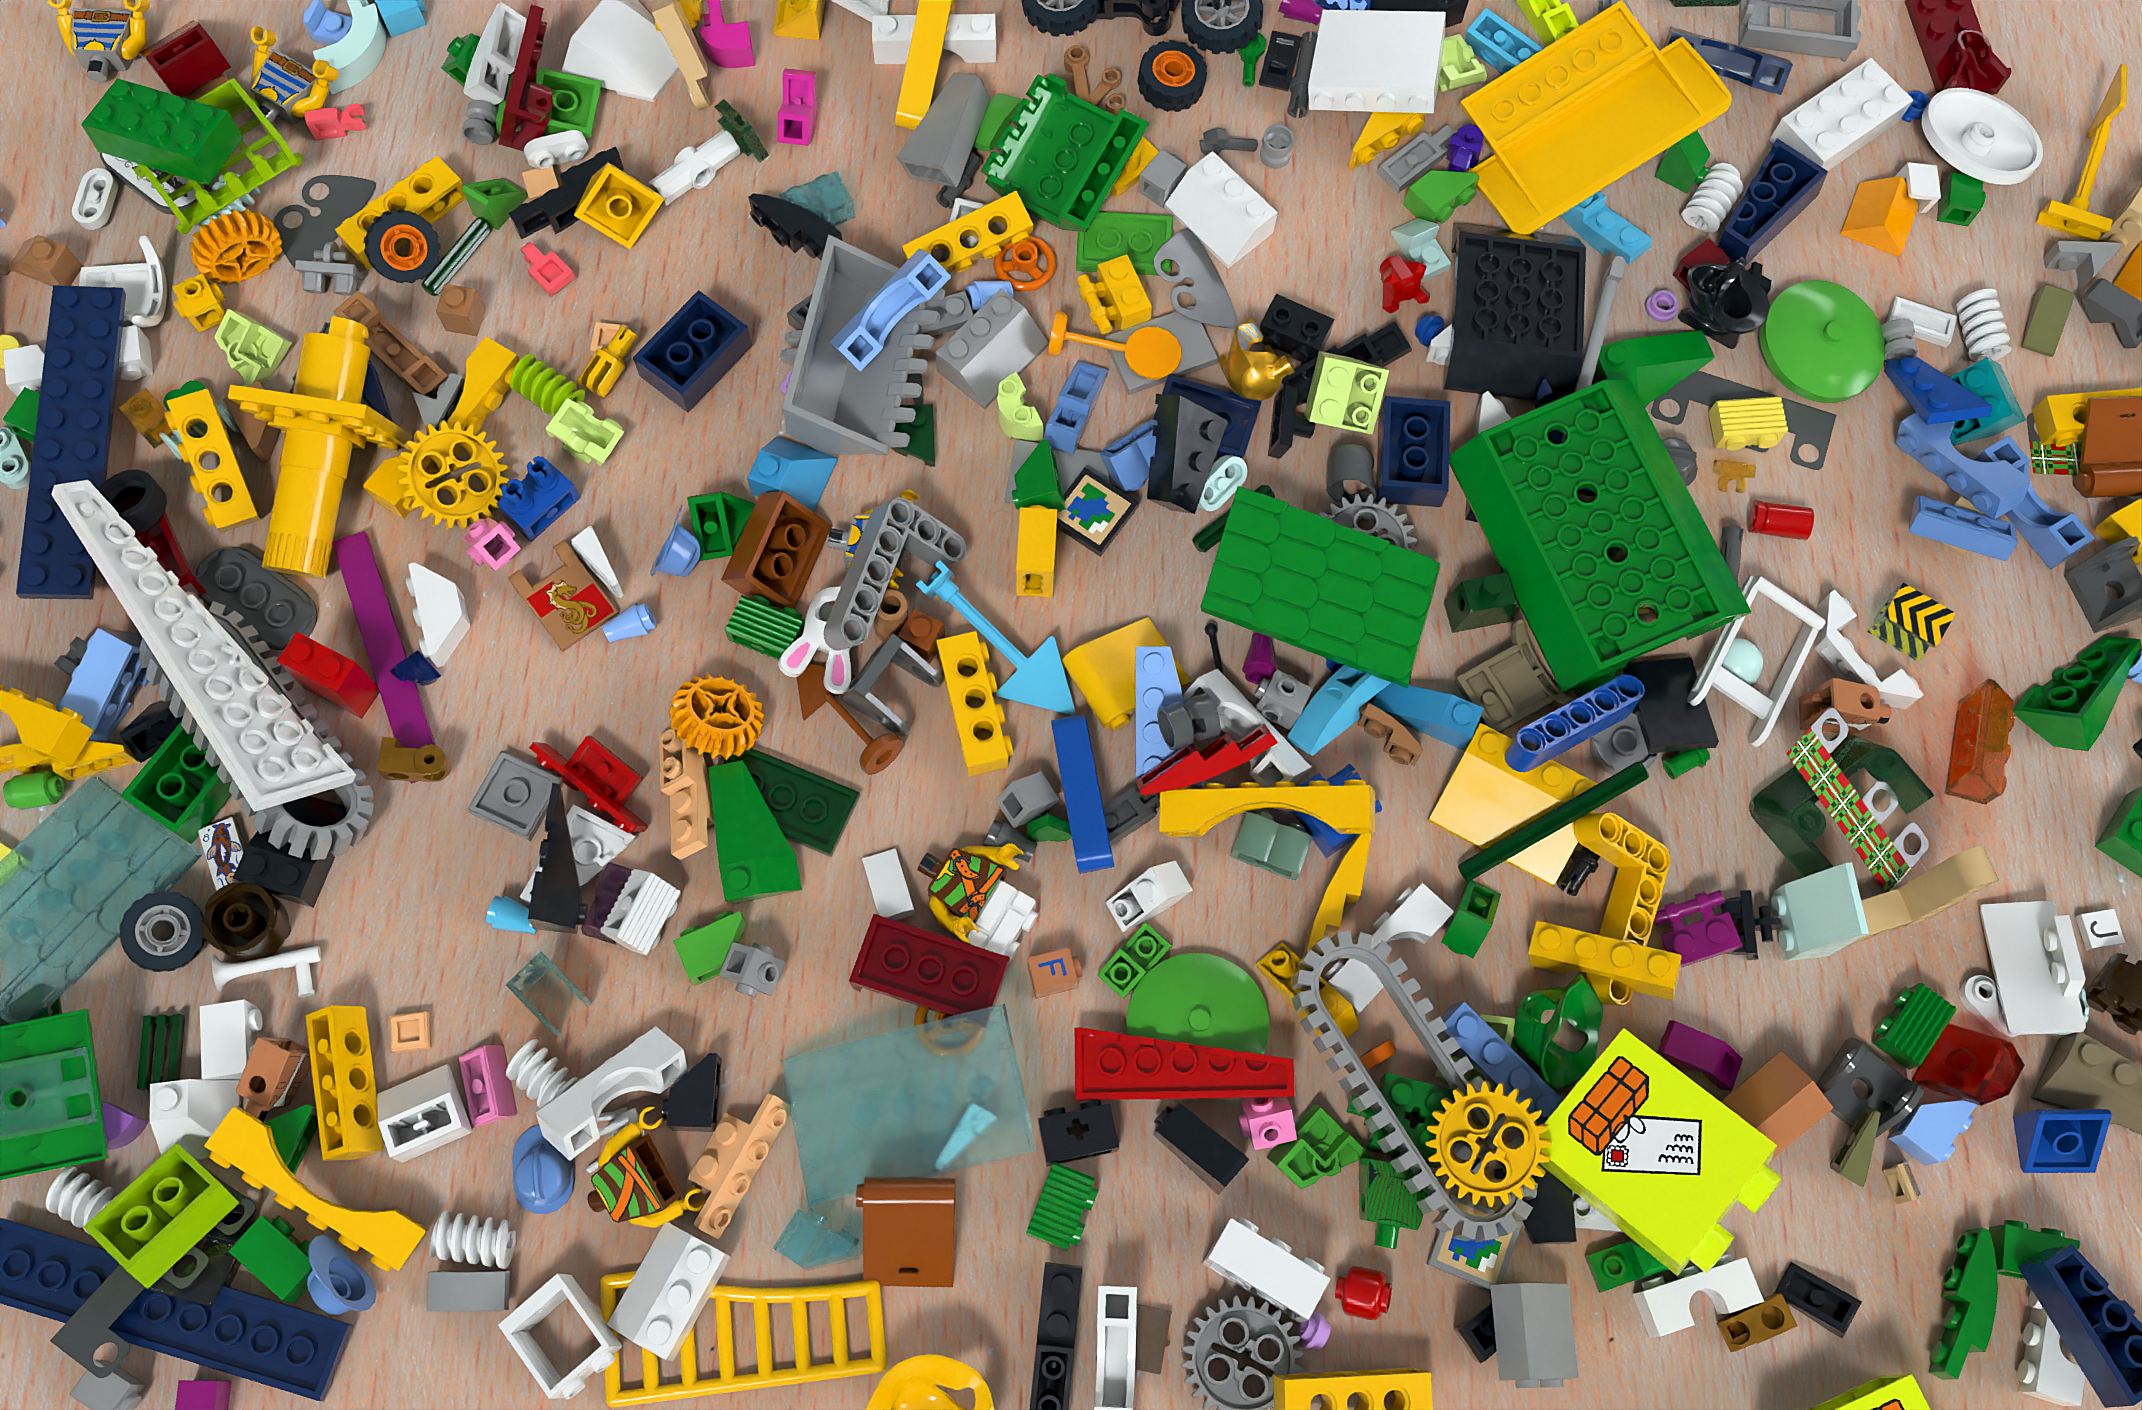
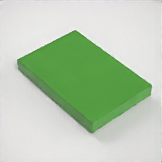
(1123, 234)

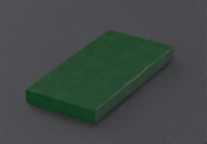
(804, 804)

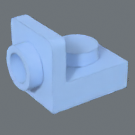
(325, 25)

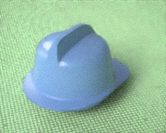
(678, 552)
(540, 1173)
(336, 1280)

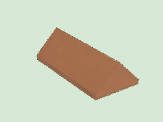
(1779, 1101)

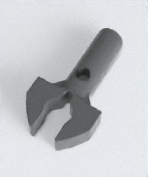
(1217, 140)

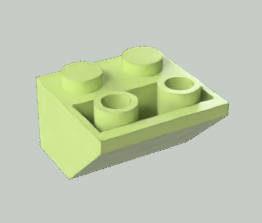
(1345, 393)

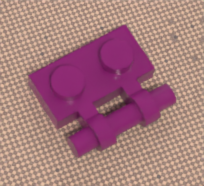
(1702, 939)

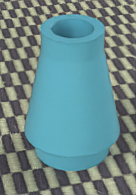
(508, 915)

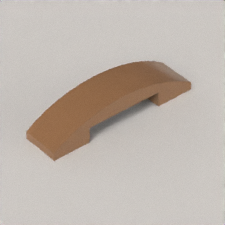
(392, 347)

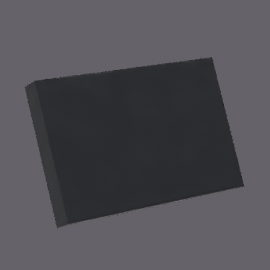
(1663, 711)

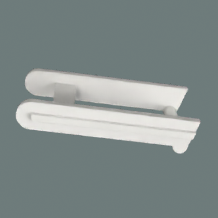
(1715, 675)

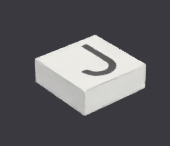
(2100, 929)

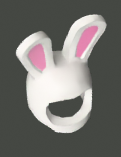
(799, 653)

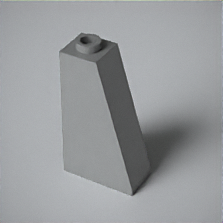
(947, 132)

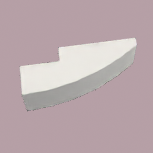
(495, 55)

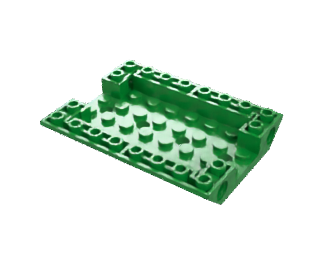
(1558, 545)

